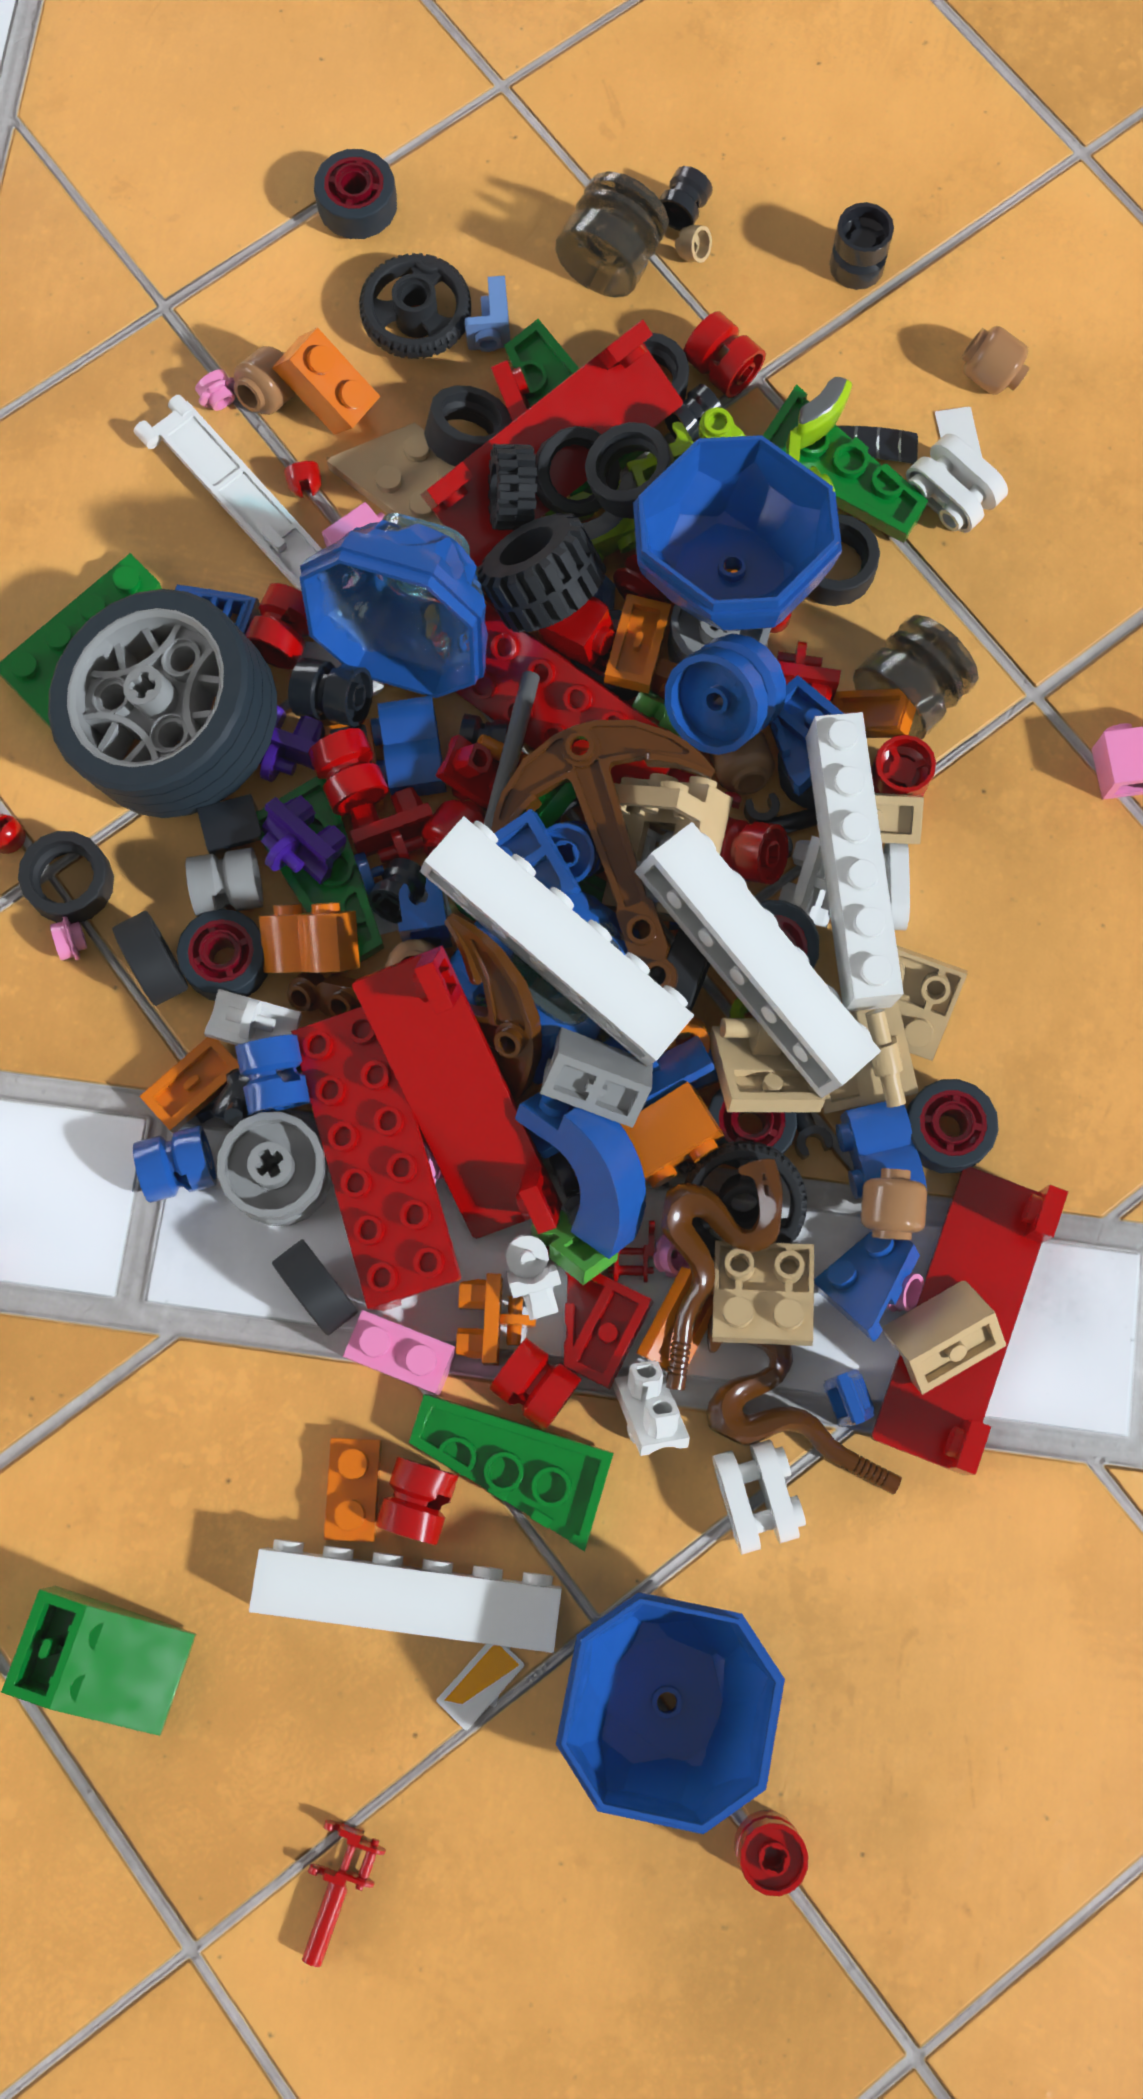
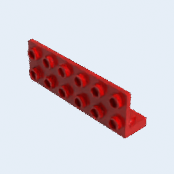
(607, 391)
(563, 695)
(458, 1094)
(375, 1163)
(992, 1245)

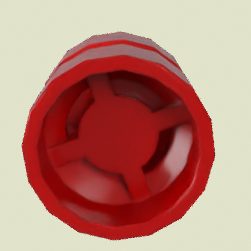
(724, 354)
(280, 627)
(345, 764)
(903, 766)
(755, 850)
(535, 1384)
(417, 1501)
(771, 1853)

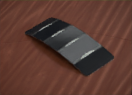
(886, 442)

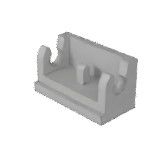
(597, 1078)

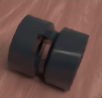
(861, 245)
(330, 693)

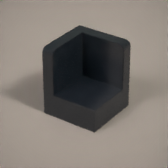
(229, 824)

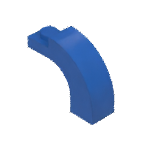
(605, 1167)

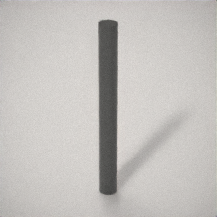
(514, 739)

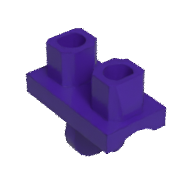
(289, 748)
(295, 843)

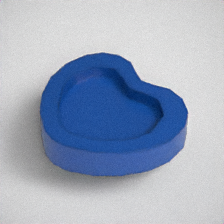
(366, 873)

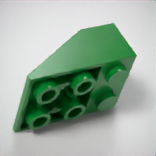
(98, 1661)

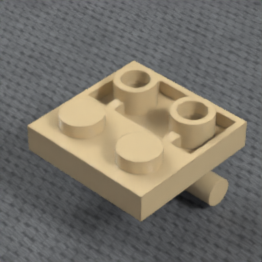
(927, 1000)
(757, 1072)
(888, 1074)
(764, 1295)

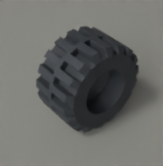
(542, 572)

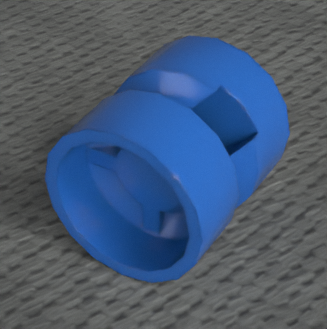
(576, 848)
(272, 1074)
(174, 1164)

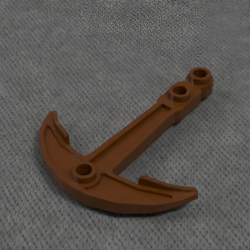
(590, 774)
(507, 1022)

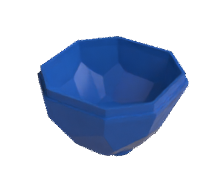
(742, 510)
(682, 1763)

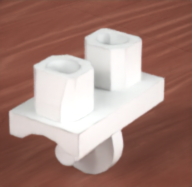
(810, 890)
(245, 1019)
(532, 1275)
(650, 1409)

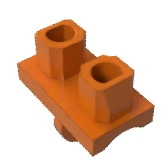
(487, 1296)

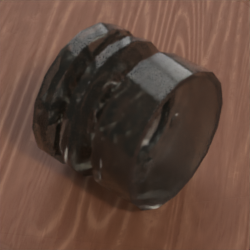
(612, 234)
(925, 665)

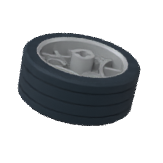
(140, 658)

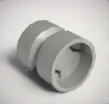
(224, 881)

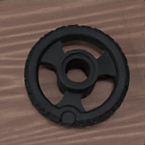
(414, 288)
(740, 1184)

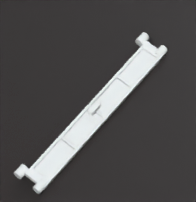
(234, 488)

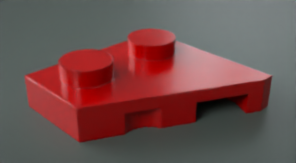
(512, 387)
(601, 1326)

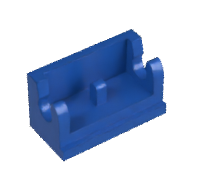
(424, 919)

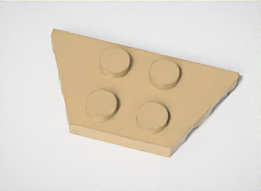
(393, 471)

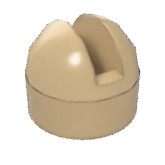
(694, 243)

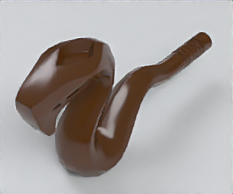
(690, 1201)
(729, 1420)

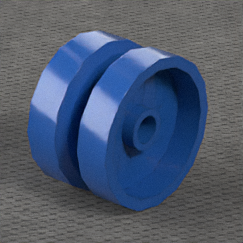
(725, 693)

